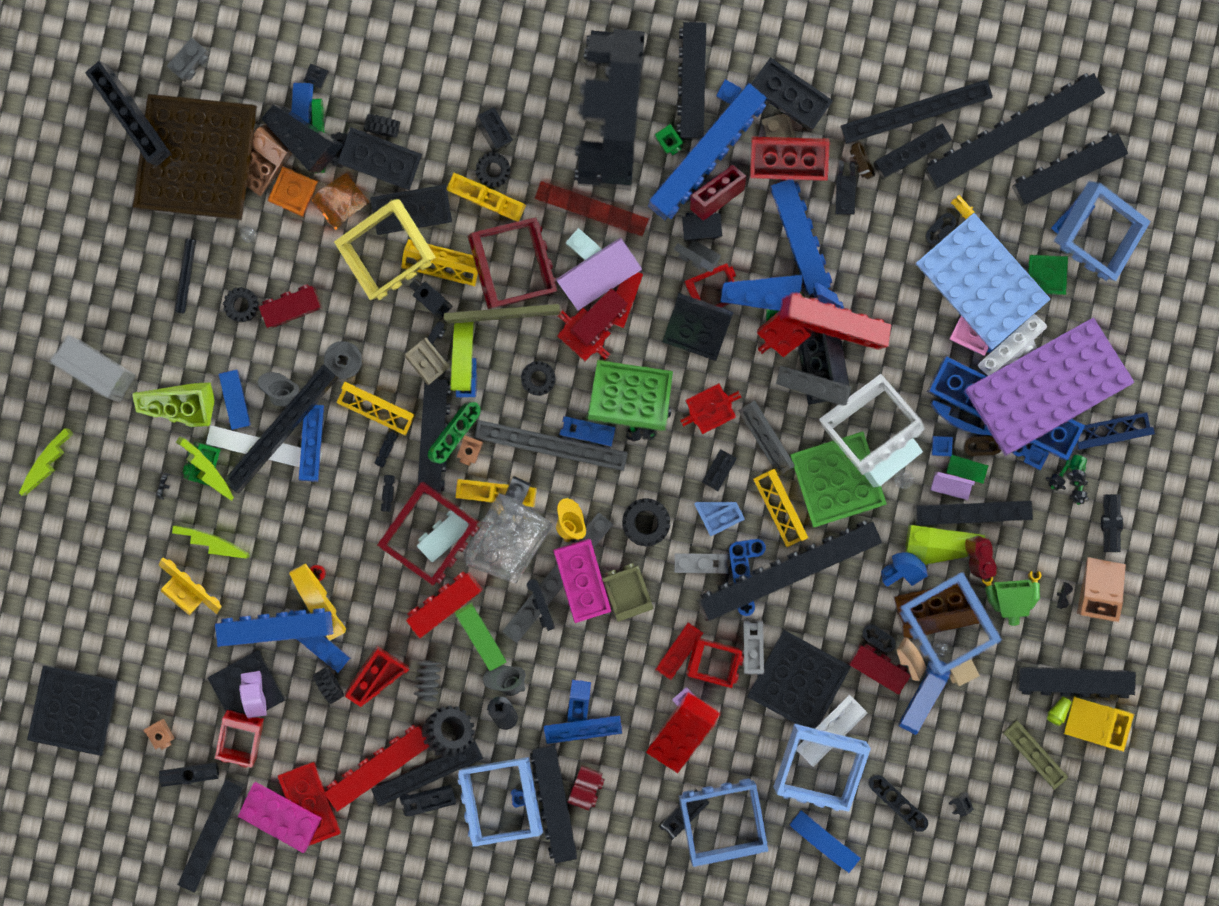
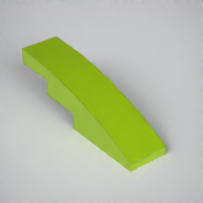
(462, 356)
(41, 467)
(208, 471)
(216, 544)

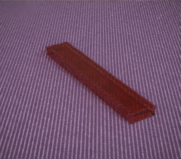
(591, 208)

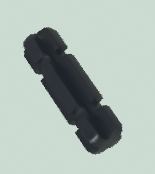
(386, 449)
(388, 493)

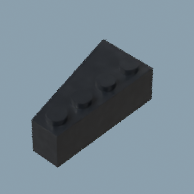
(303, 139)

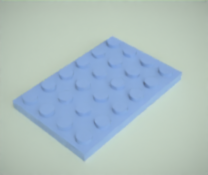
(982, 281)

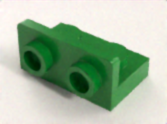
(211, 453)

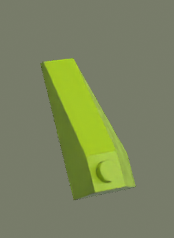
(183, 403)
(935, 544)

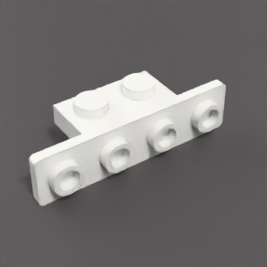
(1014, 347)

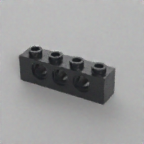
(912, 151)

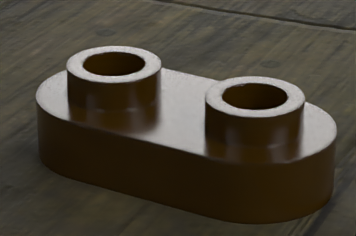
(859, 154)
(982, 446)

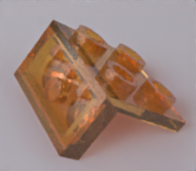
(340, 200)

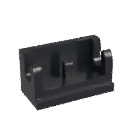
(493, 129)

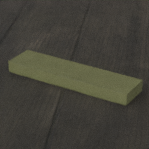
(1035, 754)

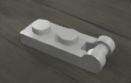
(700, 563)
(753, 649)

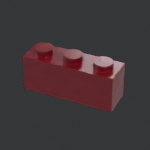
(718, 192)
(290, 306)
(599, 318)
(879, 668)

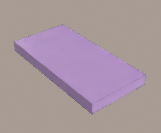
(599, 274)

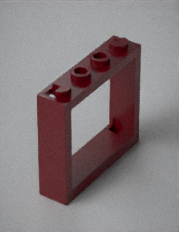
(483, 271)
(402, 516)

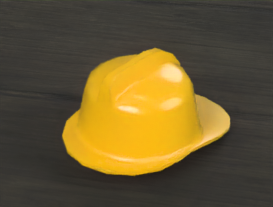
(570, 521)

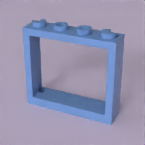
(1078, 215)
(976, 606)
(728, 852)

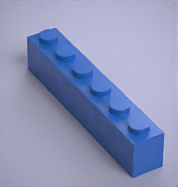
(799, 235)
(274, 628)

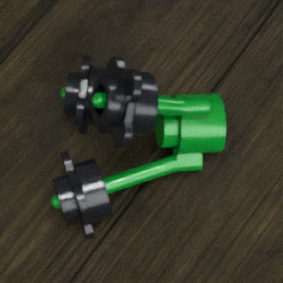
(1077, 478)

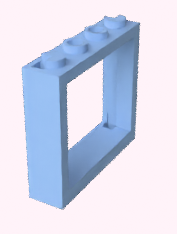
(830, 739)
(530, 796)

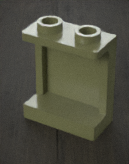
(627, 592)

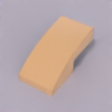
(910, 656)

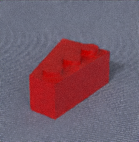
(375, 675)

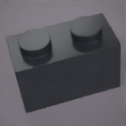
(697, 229)

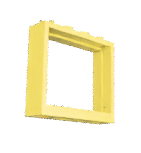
(358, 268)

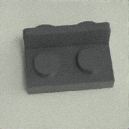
(188, 60)

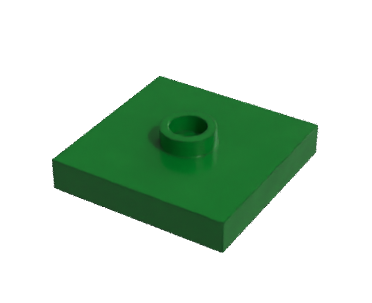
(1049, 273)

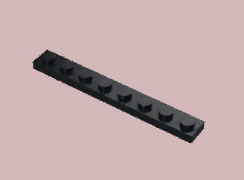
(916, 111)
(281, 429)

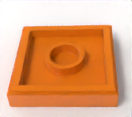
(292, 191)

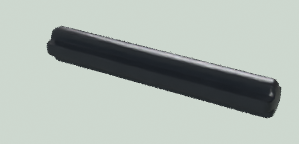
(185, 275)

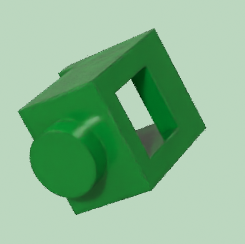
(669, 133)

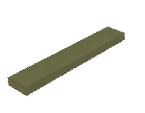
(504, 313)

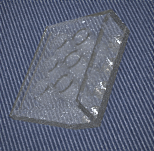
(506, 539)

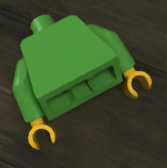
(1014, 598)

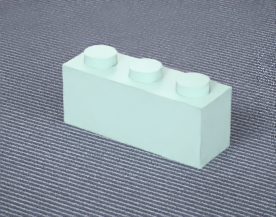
(897, 460)
(442, 536)

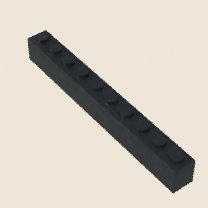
(1014, 131)
(788, 571)

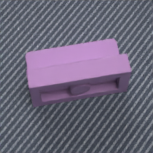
(951, 485)

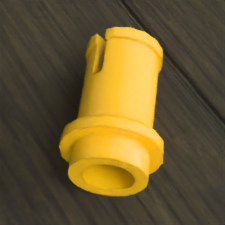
(962, 207)

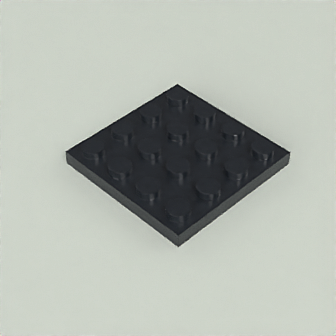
(799, 681)
(73, 710)

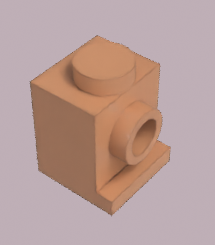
(475, 445)
(162, 728)

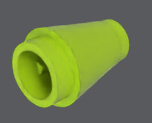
(1059, 711)

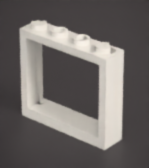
(856, 402)

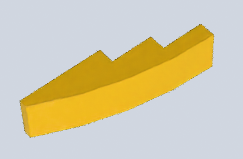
(486, 197)
(488, 491)
(315, 596)

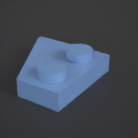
(719, 515)

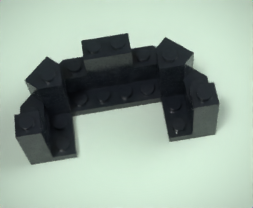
(613, 102)

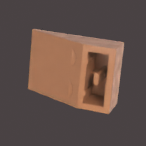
(266, 159)
(1102, 590)

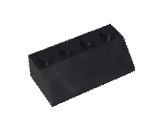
(825, 358)

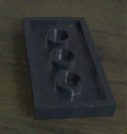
(791, 94)
(379, 158)
(425, 206)

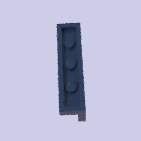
(1118, 436)

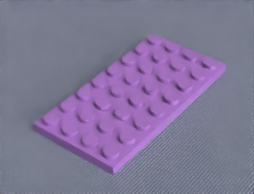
(1049, 386)

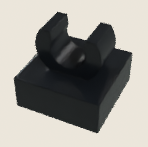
(316, 76)
(963, 804)

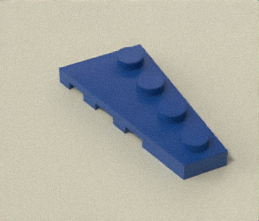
(761, 292)

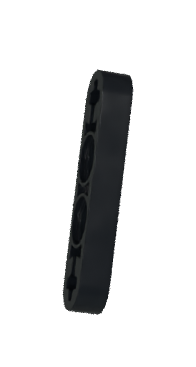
(898, 802)

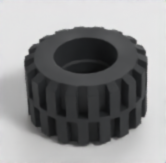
(654, 537)
(462, 727)

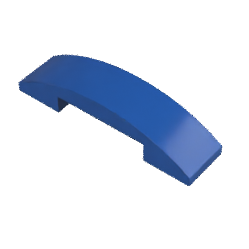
(943, 411)
(824, 841)

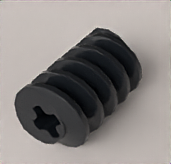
(502, 713)

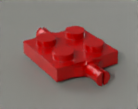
(781, 335)
(574, 344)
(710, 408)

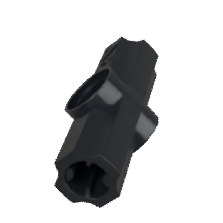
(1111, 523)
(200, 773)

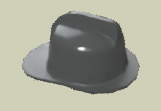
(278, 387)
(505, 679)

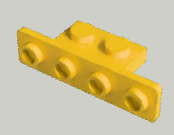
(184, 591)

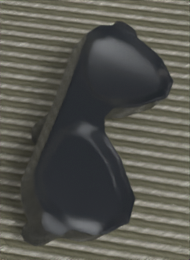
(162, 485)
(1066, 590)

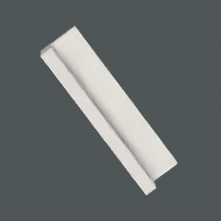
(839, 723)

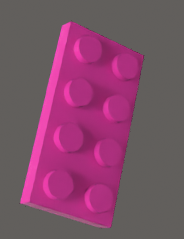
(582, 580)
(279, 817)

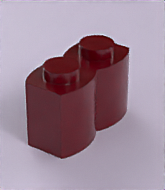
(980, 561)
(585, 788)

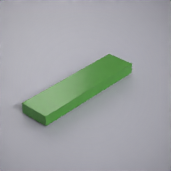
(480, 636)

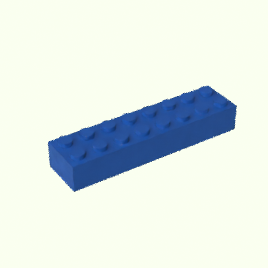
(708, 150)
(950, 386)

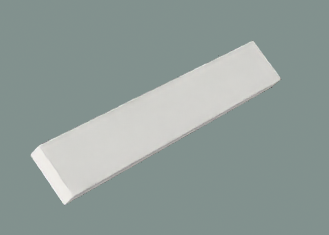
(243, 443)

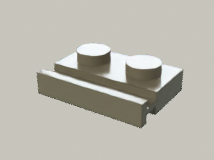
(778, 126)
(426, 361)

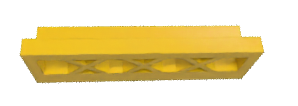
(456, 260)
(366, 396)
(785, 501)

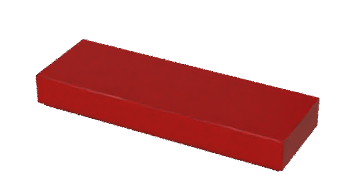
(627, 291)
(678, 651)

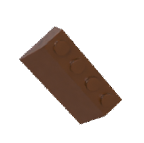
(938, 613)

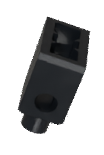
(433, 302)

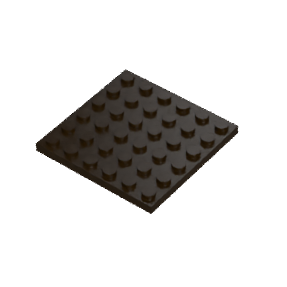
(207, 159)

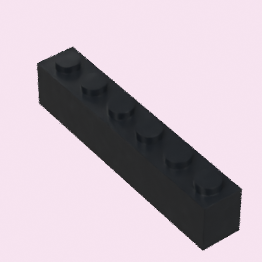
(693, 81)
(128, 113)
(1070, 169)
(433, 423)
(973, 512)
(1076, 681)
(555, 804)
(211, 834)

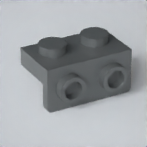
(699, 254)

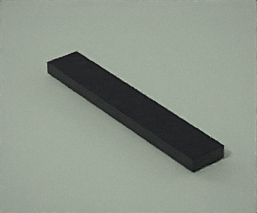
(425, 774)

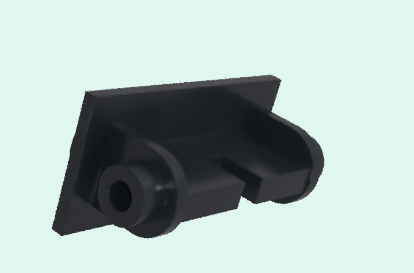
(719, 470)

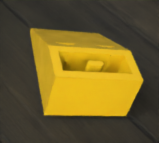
(1099, 723)

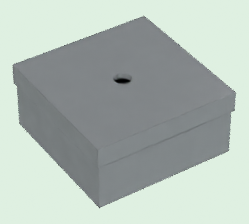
(93, 368)

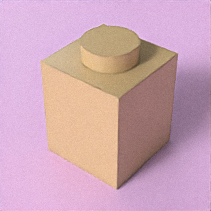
(963, 673)

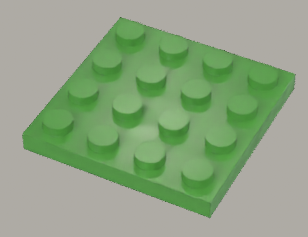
(630, 395)
(833, 483)

